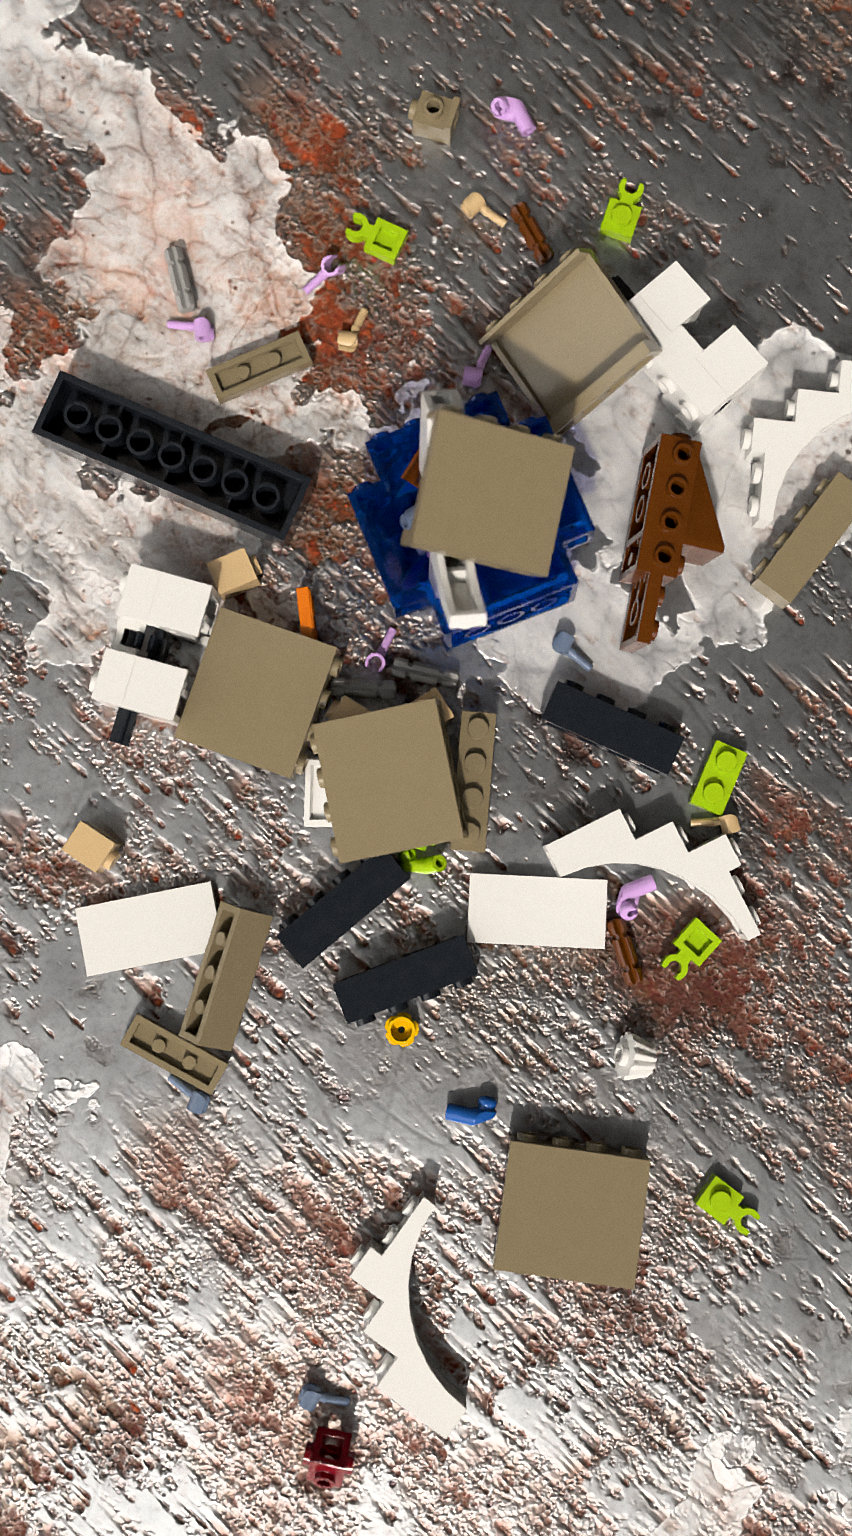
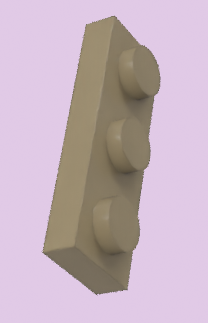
(259, 367)
(174, 1053)

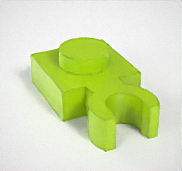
(622, 214)
(382, 239)
(694, 945)
(723, 1202)

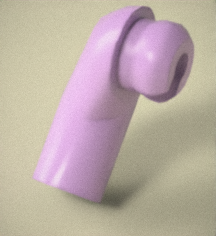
(514, 111)
(630, 895)

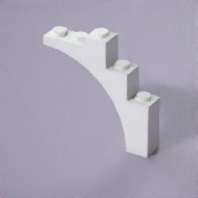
(778, 442)
(450, 577)
(663, 848)
(409, 1372)

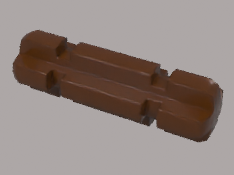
(532, 233)
(625, 951)

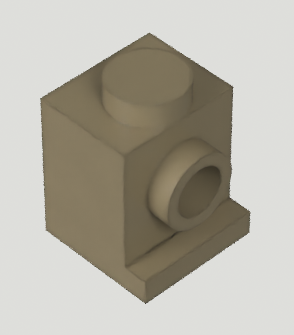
(434, 116)

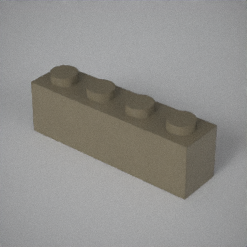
(808, 543)
(474, 776)
(225, 976)

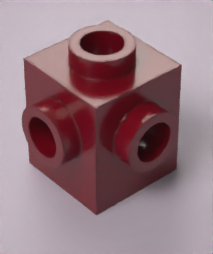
(329, 1457)

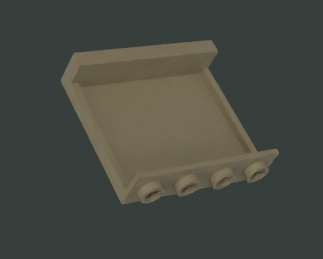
(571, 340)
(490, 493)
(259, 693)
(388, 780)
(572, 1210)

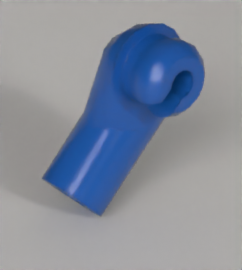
(474, 1115)

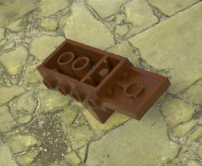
(668, 527)

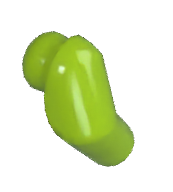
(424, 865)

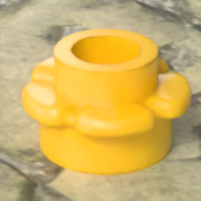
(407, 1037)

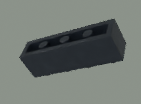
(611, 728)
(340, 908)
(405, 979)

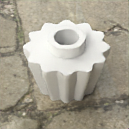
(634, 1057)

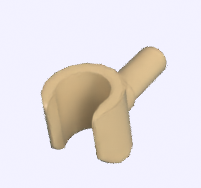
(475, 203)
(349, 339)
(728, 823)

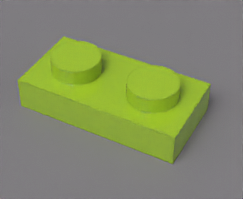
(718, 778)

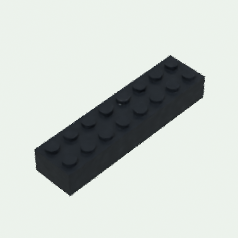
(173, 460)

